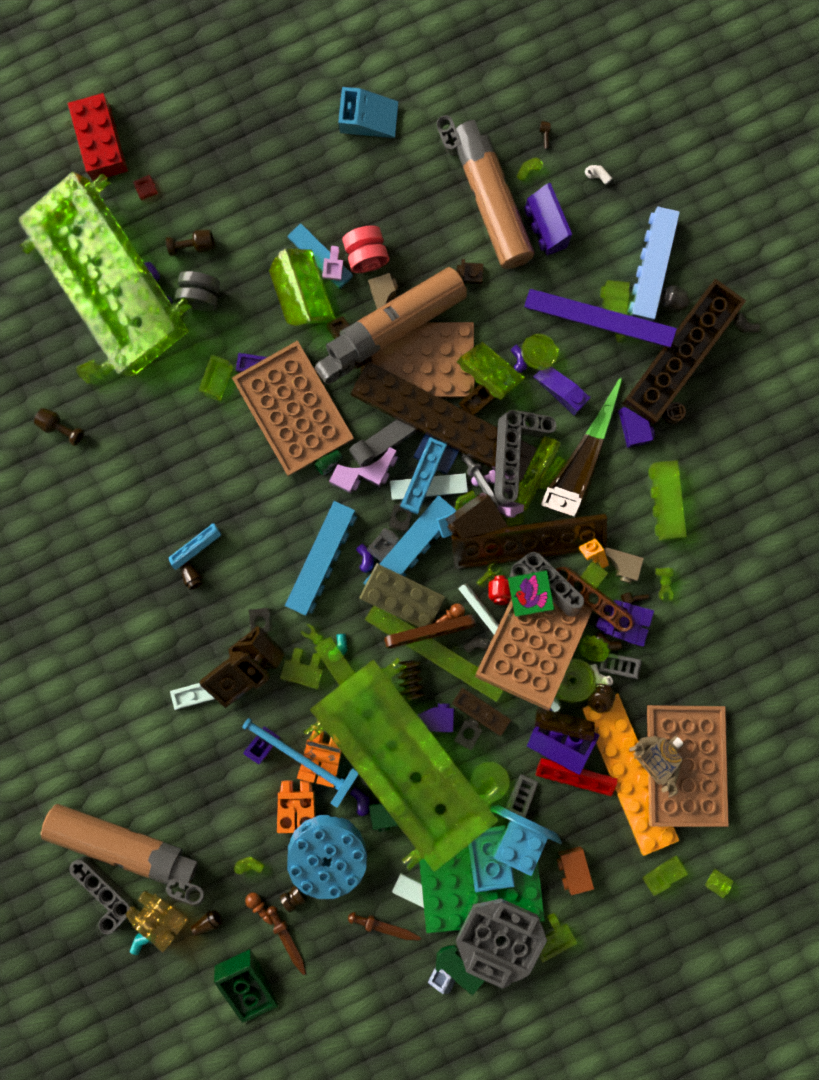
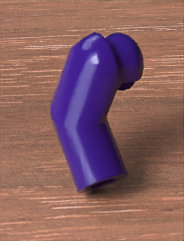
(521, 365)
(367, 560)
(362, 801)

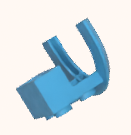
(521, 841)

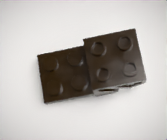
(244, 667)

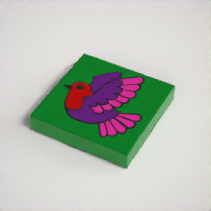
(530, 593)

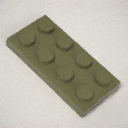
(401, 596)

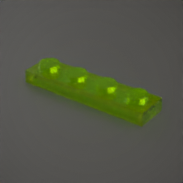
(537, 470)

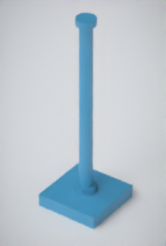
(341, 785)

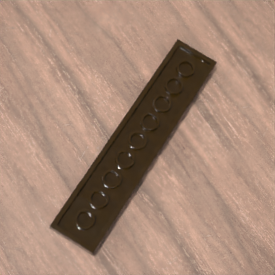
(433, 416)

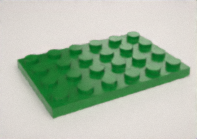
(451, 893)

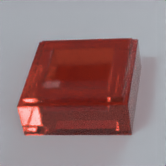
(145, 187)

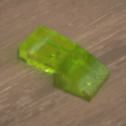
(664, 875)

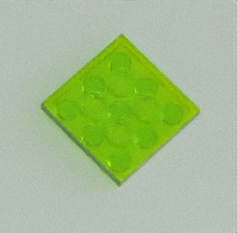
(490, 370)

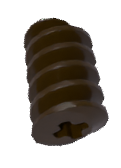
(411, 680)

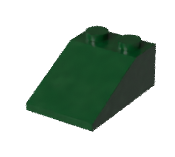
(244, 986)

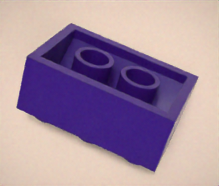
(548, 220)
(562, 748)

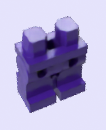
(637, 634)

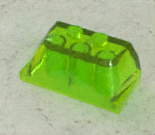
(300, 288)

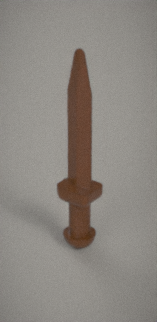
(371, 923)
(280, 928)

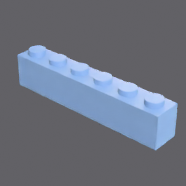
(654, 263)

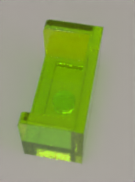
(215, 378)

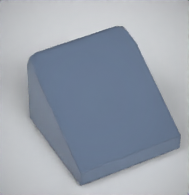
(441, 981)

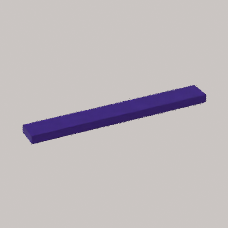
(600, 318)

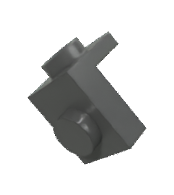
(383, 544)

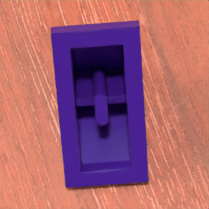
(259, 748)

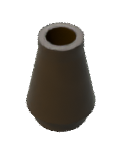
(191, 577)
(208, 922)

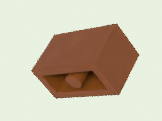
(575, 871)

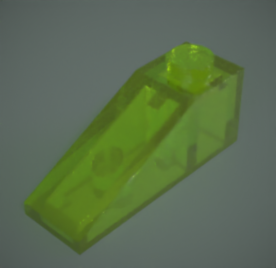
(615, 298)

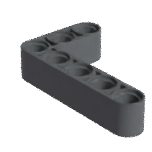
(512, 449)

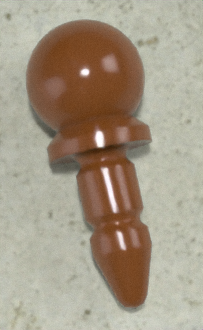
(456, 610)
(254, 902)

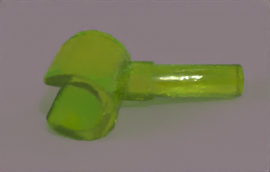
(489, 573)

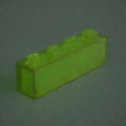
(668, 500)

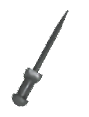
(474, 470)

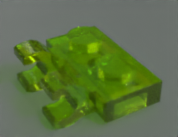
(302, 673)
(557, 940)

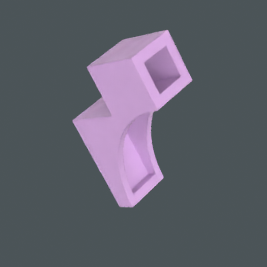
(376, 473)

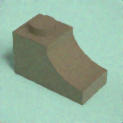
(382, 289)
(626, 565)

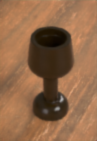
(201, 240)
(50, 421)

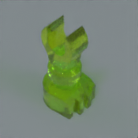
(665, 573)
(317, 639)

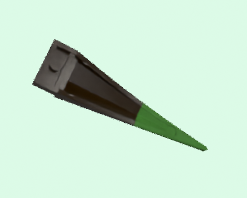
(573, 481)

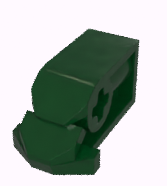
(451, 962)

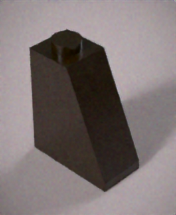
(476, 518)

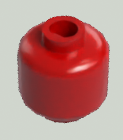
(499, 590)

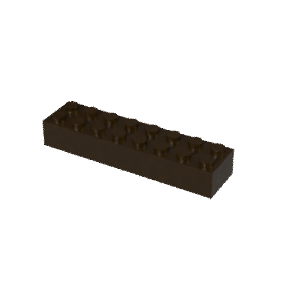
(690, 346)

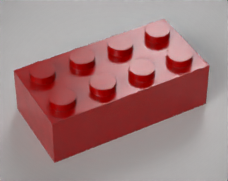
(97, 136)

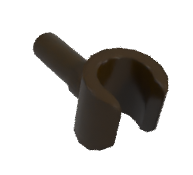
(545, 128)
(628, 598)

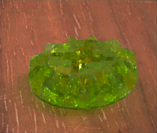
(598, 654)

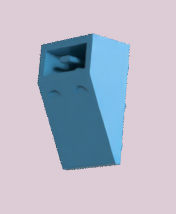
(367, 113)

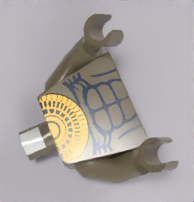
(660, 760)

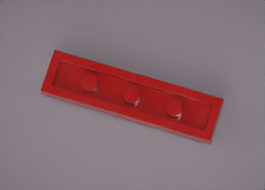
(586, 780)

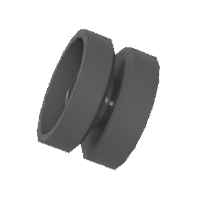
(198, 290)

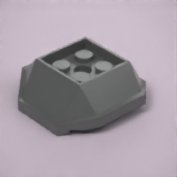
(504, 959)

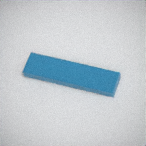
(305, 240)
(423, 475)

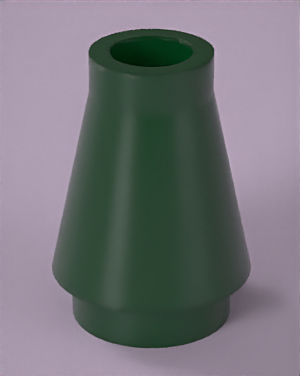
(328, 462)

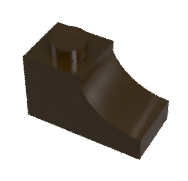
(477, 400)

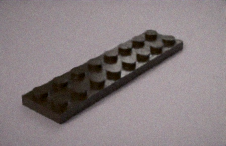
(517, 541)

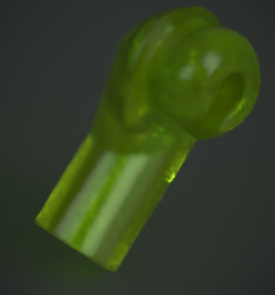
(533, 163)
(464, 499)
(248, 863)

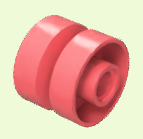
(365, 249)

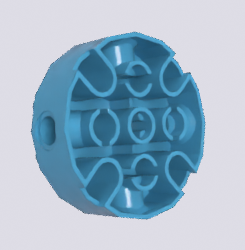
(326, 857)

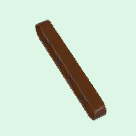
(603, 601)
(429, 631)

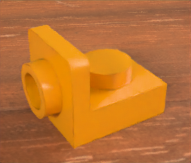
(594, 551)

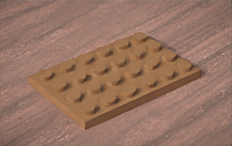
(430, 357)
(292, 408)
(532, 653)
(703, 771)

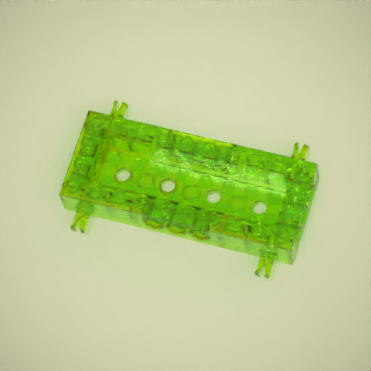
(93, 289)
(389, 772)

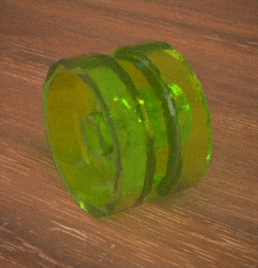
(583, 682)

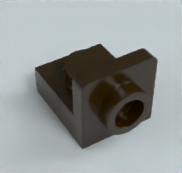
(470, 272)

